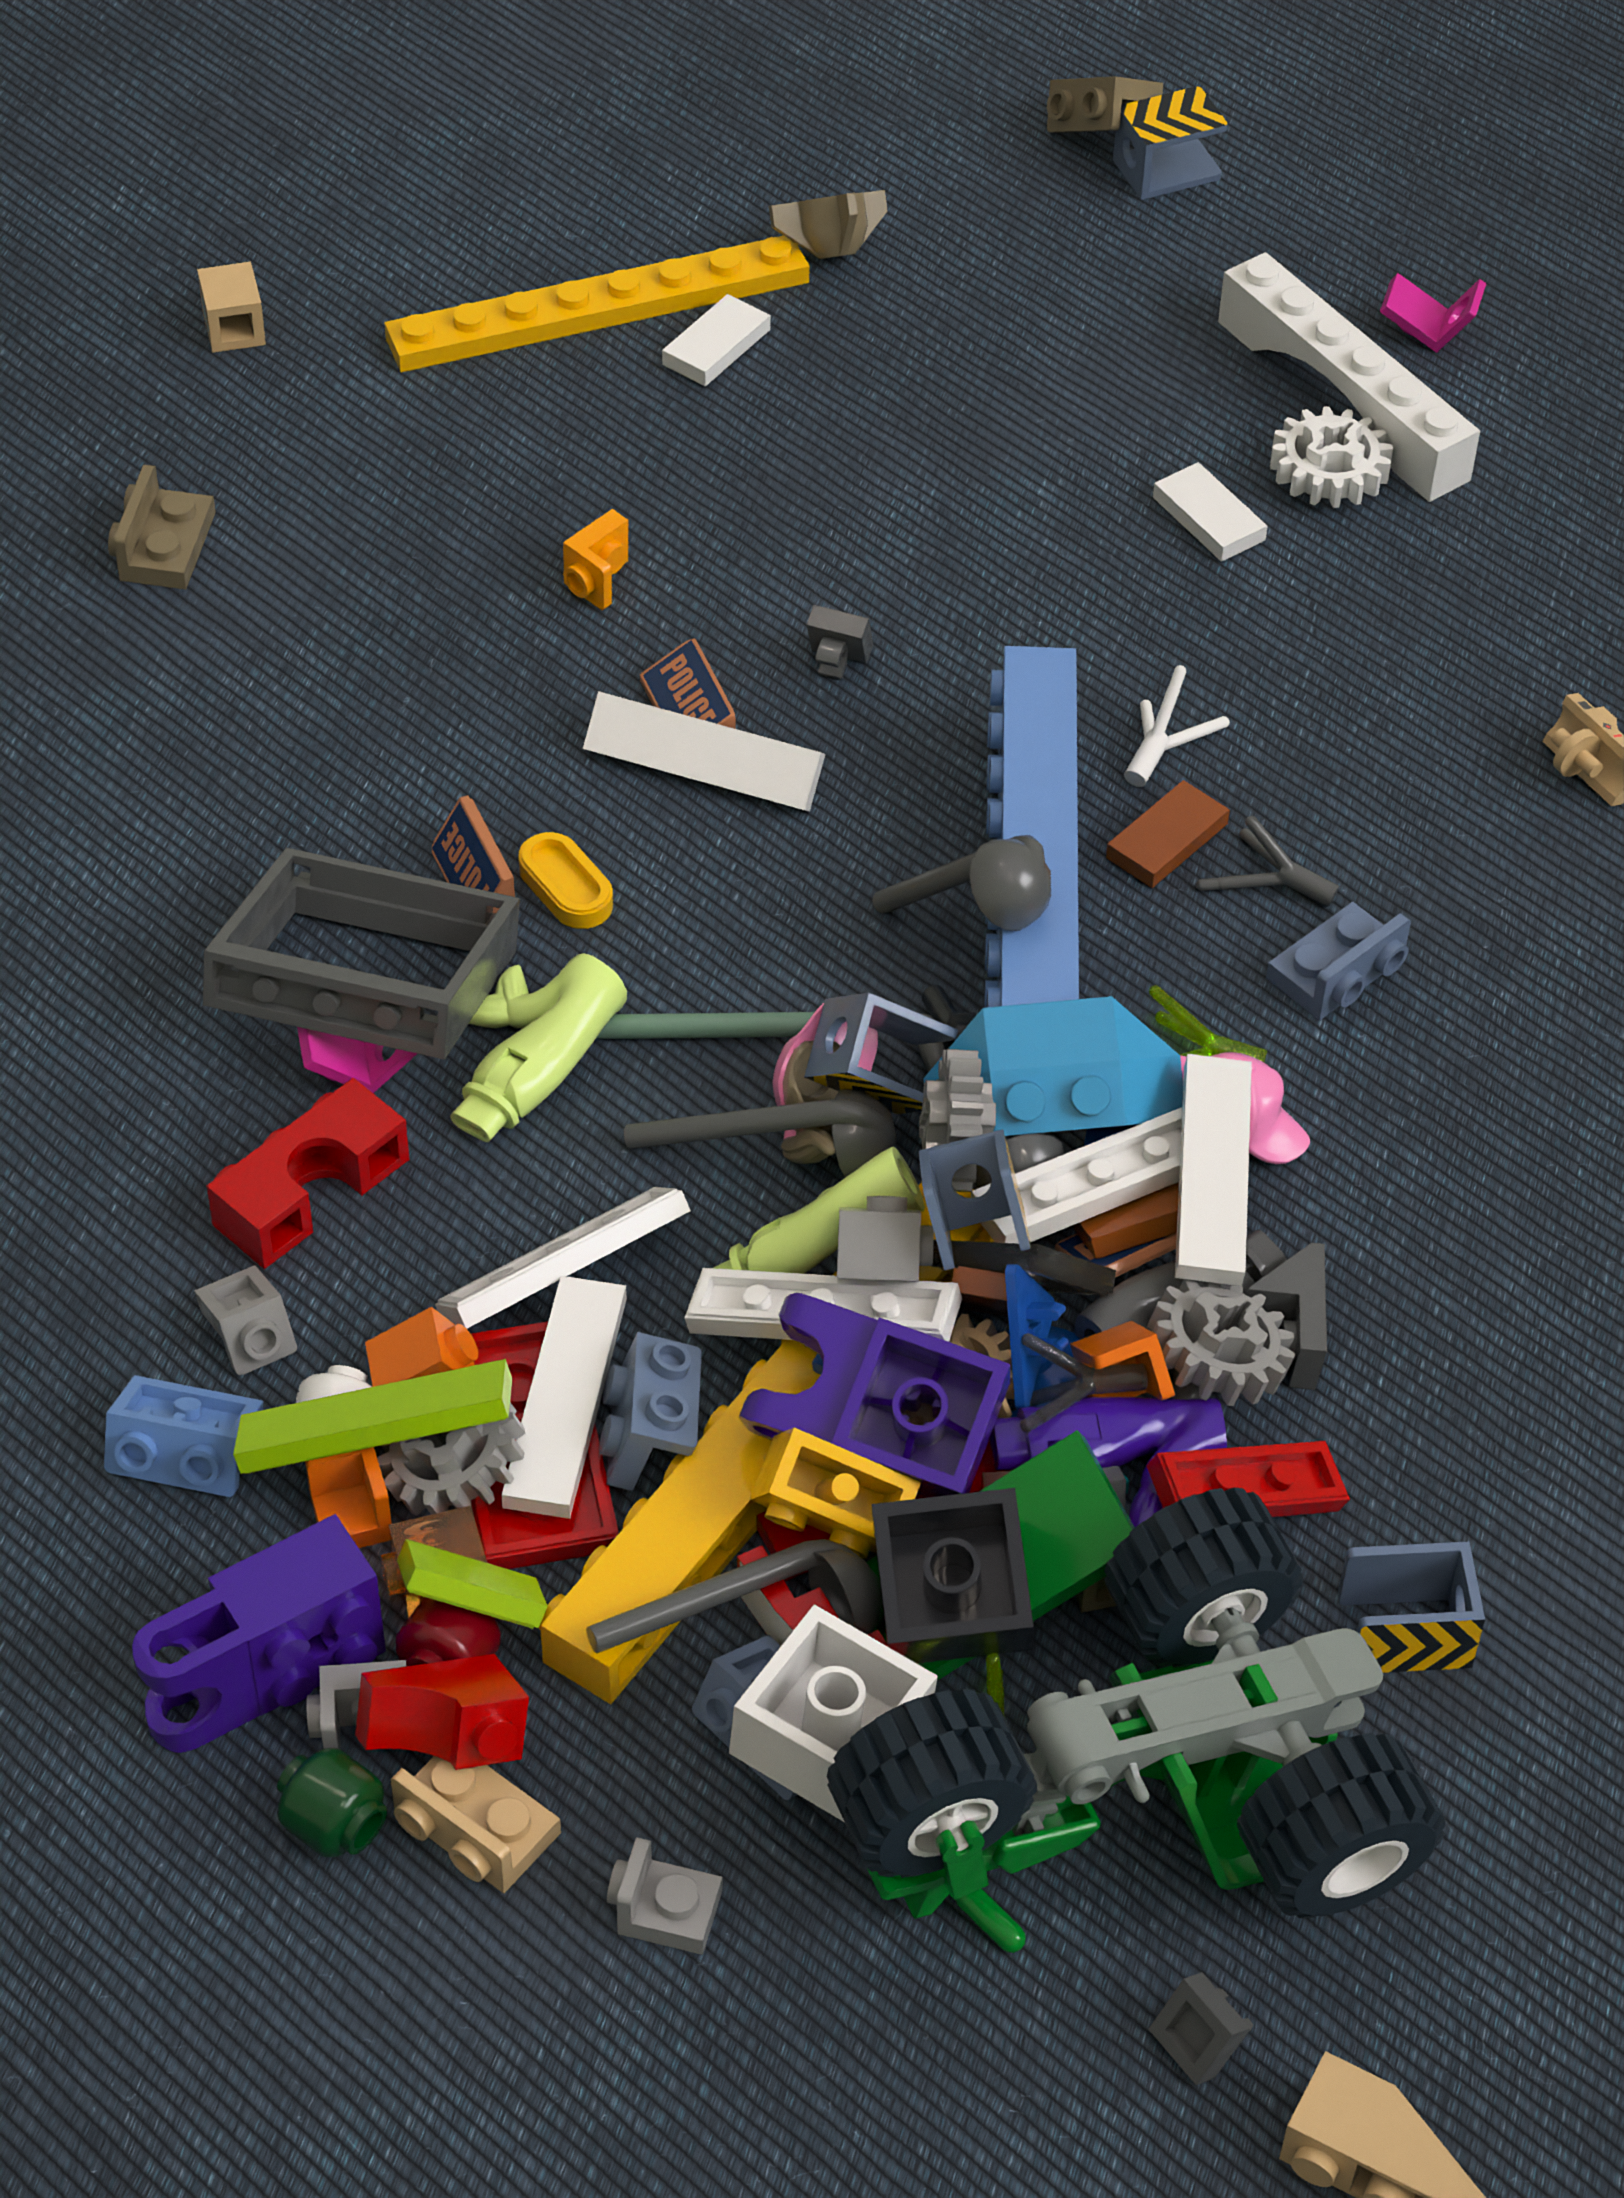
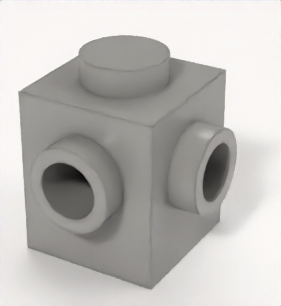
(883, 1241)

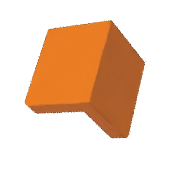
(1127, 1345)
(354, 1491)

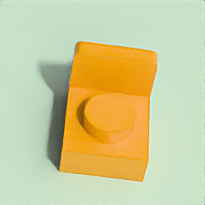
(595, 556)

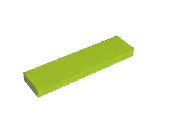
(373, 1416)

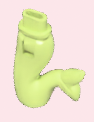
(554, 1035)
(811, 1233)

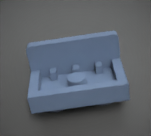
(652, 1406)

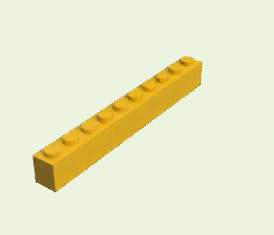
(685, 1527)

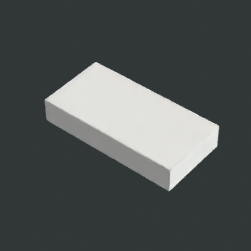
(716, 340)
(1210, 511)

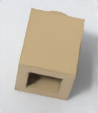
(231, 307)

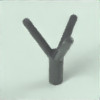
(1289, 872)

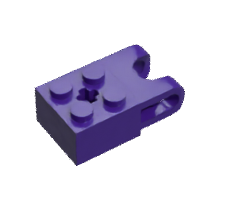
(868, 1383)
(261, 1635)

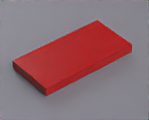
(527, 1538)

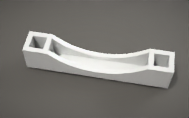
(1279, 313)

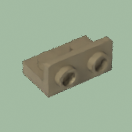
(1094, 102)
(159, 533)

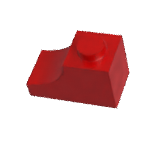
(449, 1709)

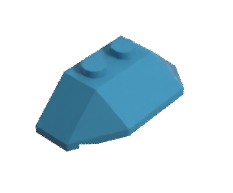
(1071, 1066)

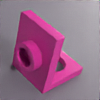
(1424, 316)
(346, 1058)

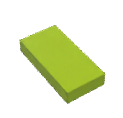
(471, 1584)

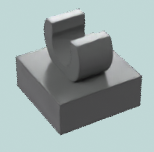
(837, 639)
(1200, 2028)

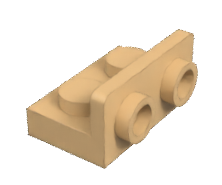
(476, 1817)

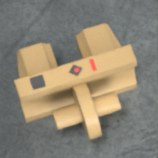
(1589, 745)

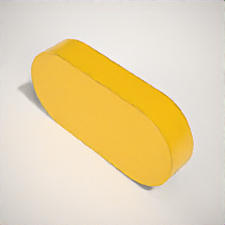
(565, 880)

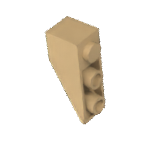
(1368, 2139)

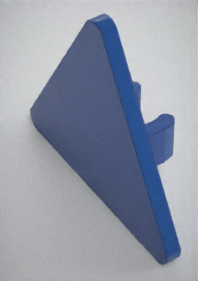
(1029, 1311)

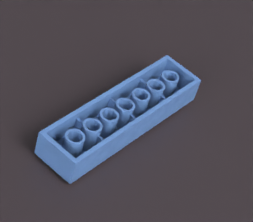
(1038, 799)

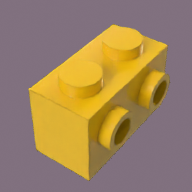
(826, 1488)

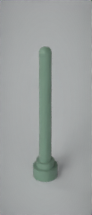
(704, 1025)

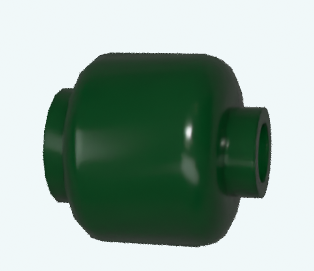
(331, 1802)

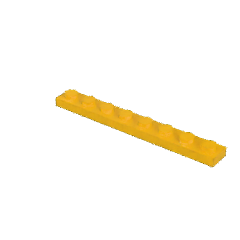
(595, 302)

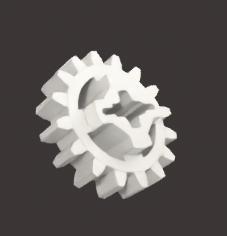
(1331, 457)

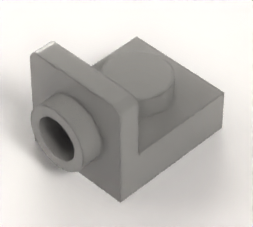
(248, 1318)
(339, 1699)
(663, 1900)

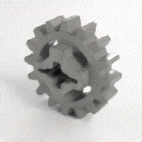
(957, 1108)
(1222, 1340)
(452, 1465)

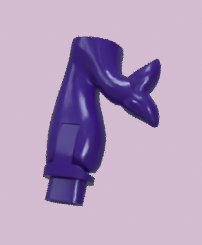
(1117, 1433)

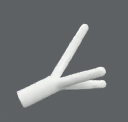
(1156, 739)

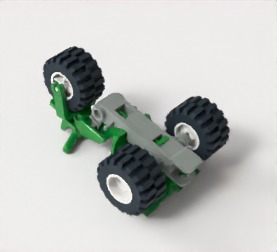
(1230, 1729)

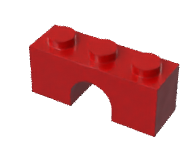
(341, 1137)

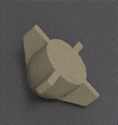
(830, 224)

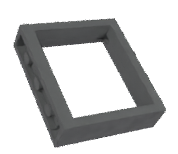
(349, 1002)

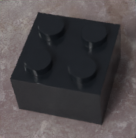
(953, 1576)

